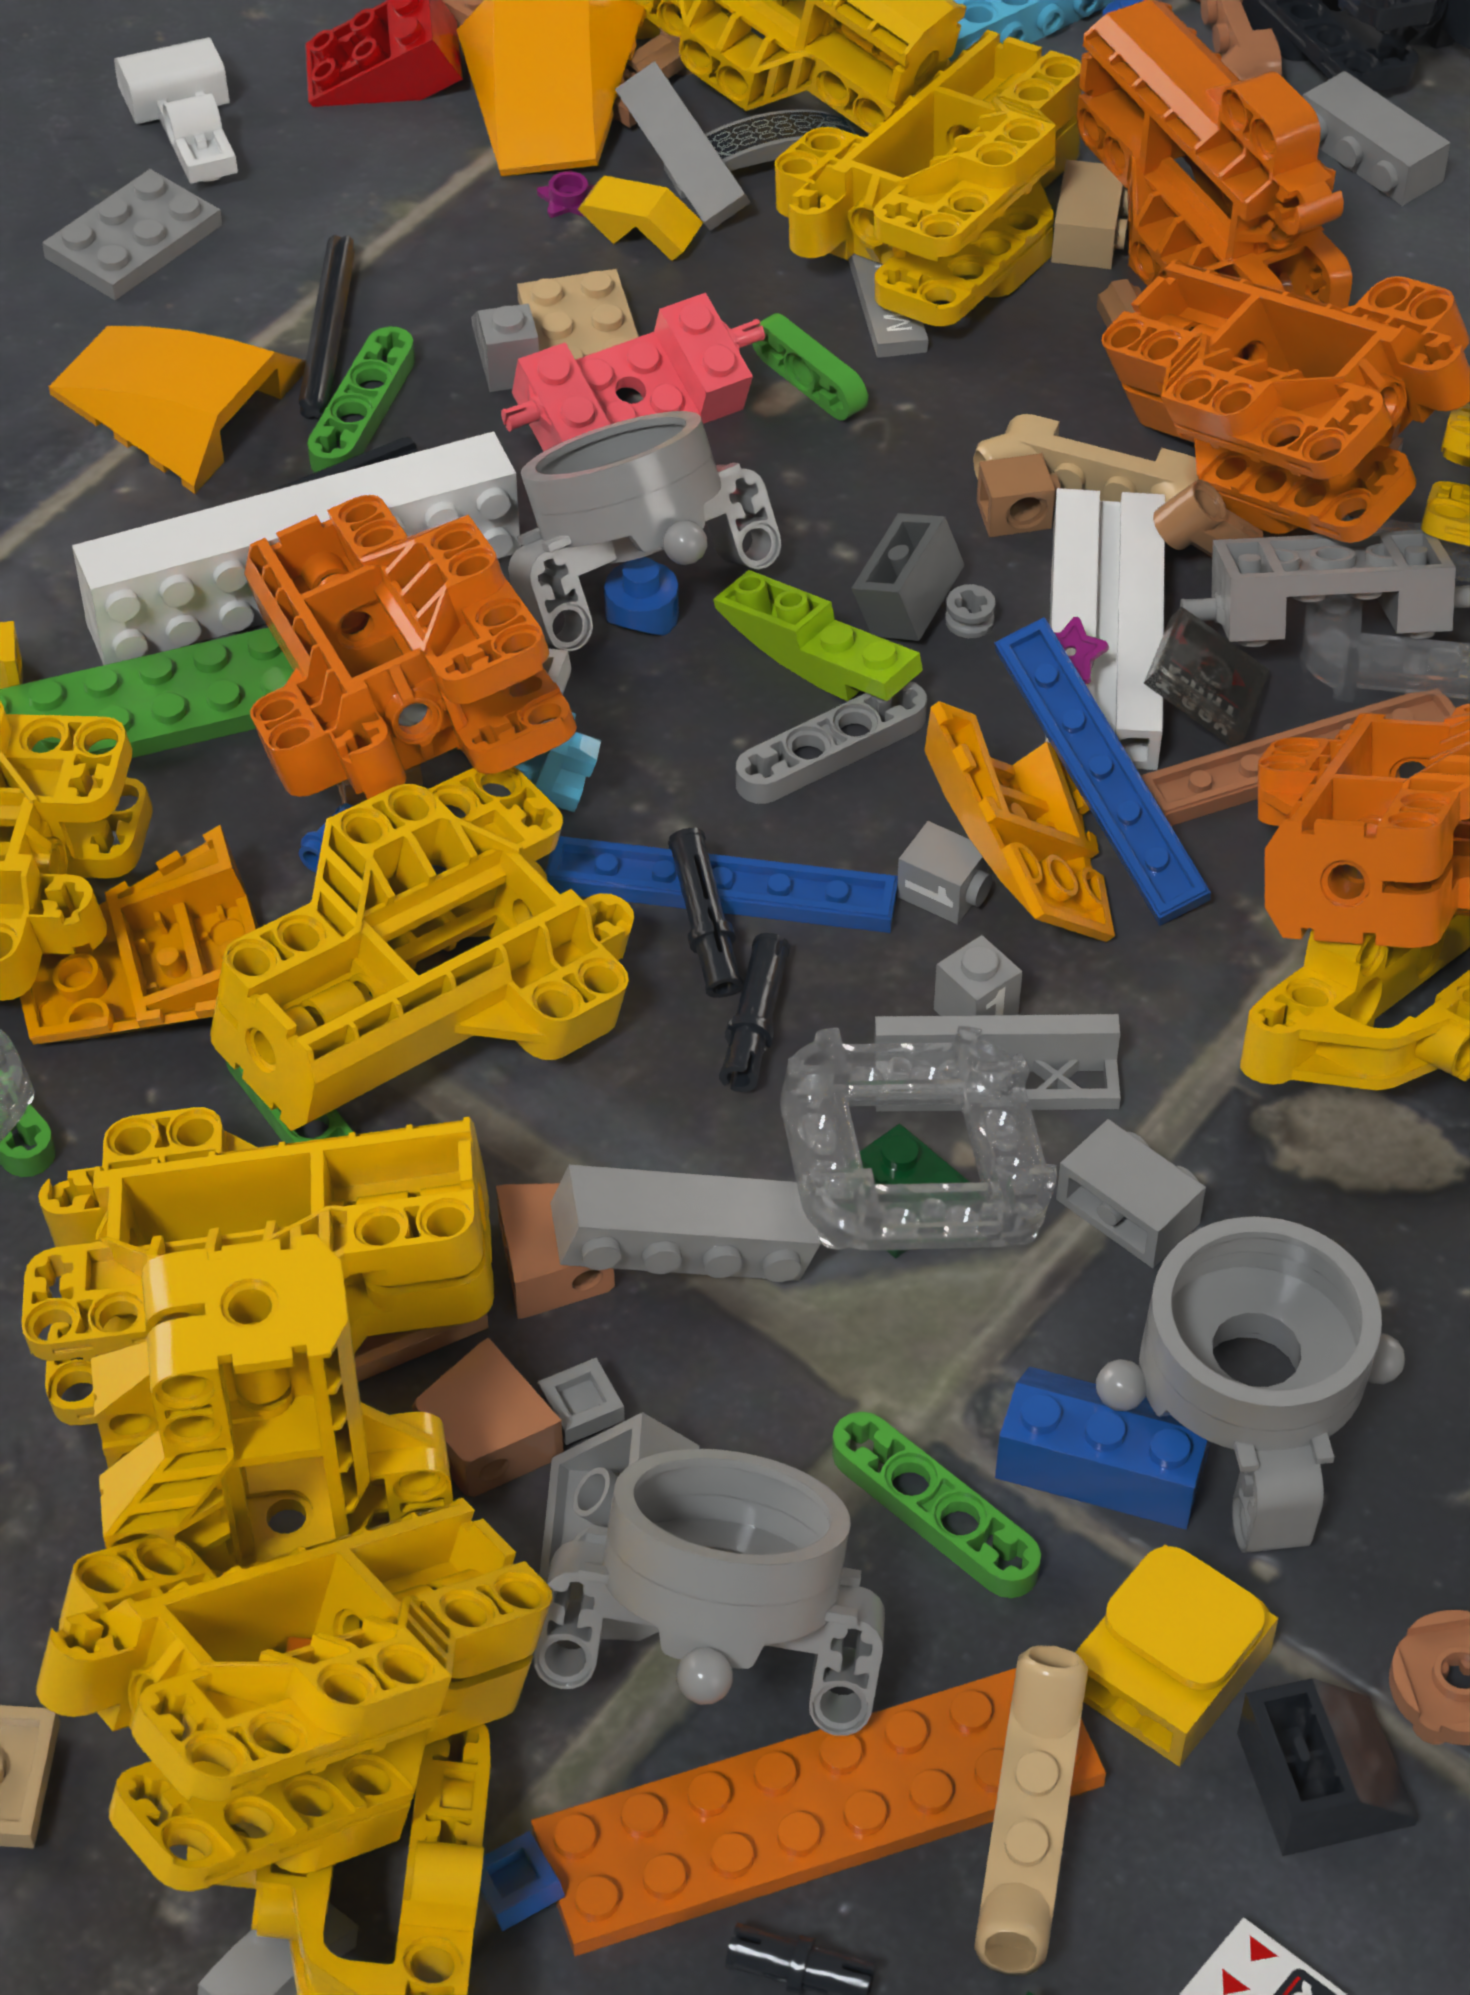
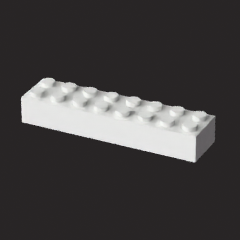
(186, 573)

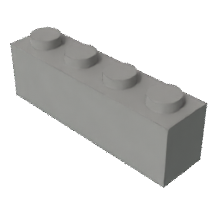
(682, 1224)

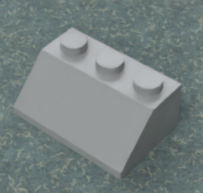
(583, 1493)

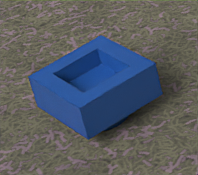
(518, 1881)

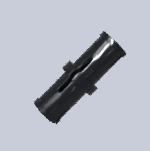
(798, 1963)

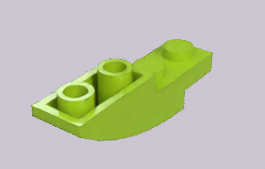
(808, 640)

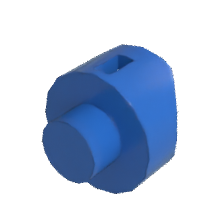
(642, 596)

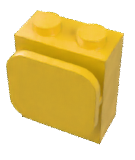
(1174, 1650)

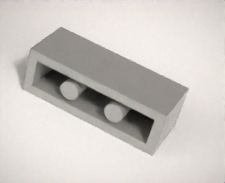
(1378, 139)

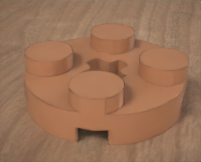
(1419, 1673)

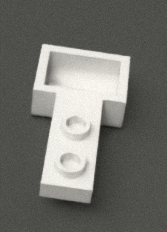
(183, 90)

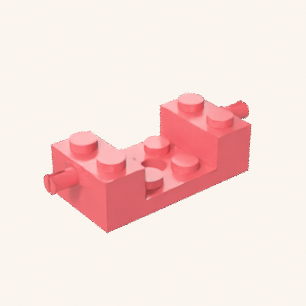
(681, 366)

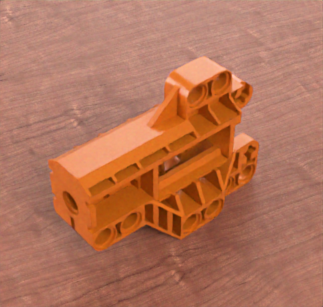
(1250, 149)
(1291, 391)
(436, 635)
(1362, 843)

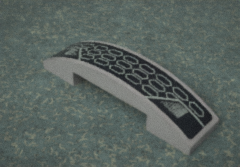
(765, 136)

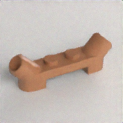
(1242, 49)

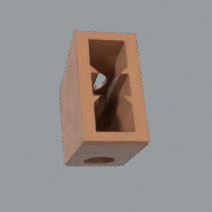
(533, 1255)
(491, 1421)

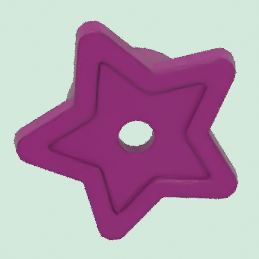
(565, 193)
(1086, 647)

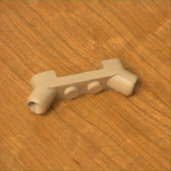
(1089, 466)
(1031, 1811)

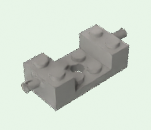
(1399, 568)

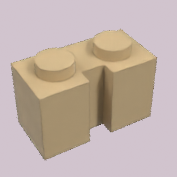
(1089, 216)

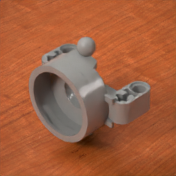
(627, 496)
(1292, 1292)
(721, 1562)

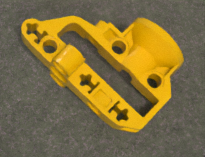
(1324, 1015)
(437, 1891)

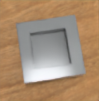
(582, 1400)

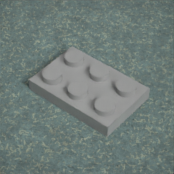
(132, 234)

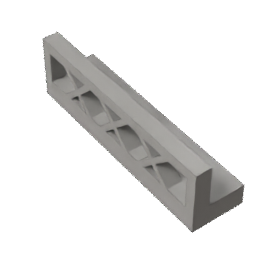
(1049, 1043)

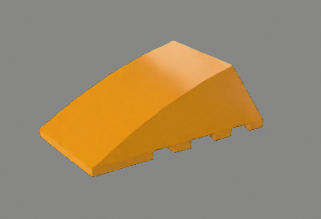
(548, 77)
(171, 391)
(1022, 823)
(157, 956)

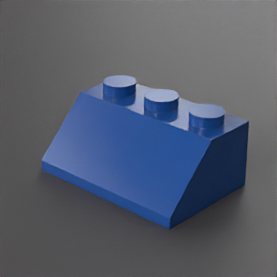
(1078, 1448)

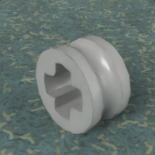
(971, 598)

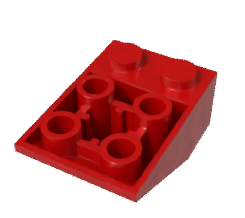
(385, 55)

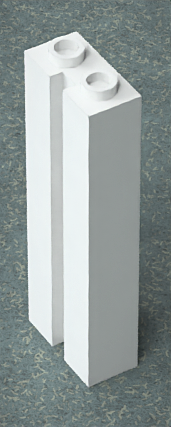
(1113, 580)

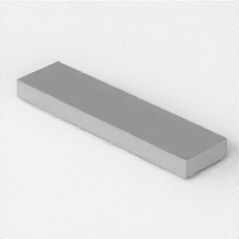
(682, 146)

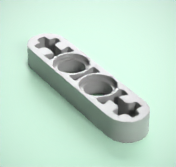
(837, 747)

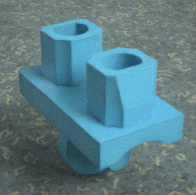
(563, 769)

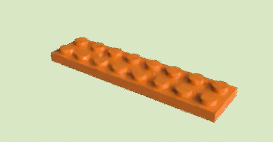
(784, 1814)

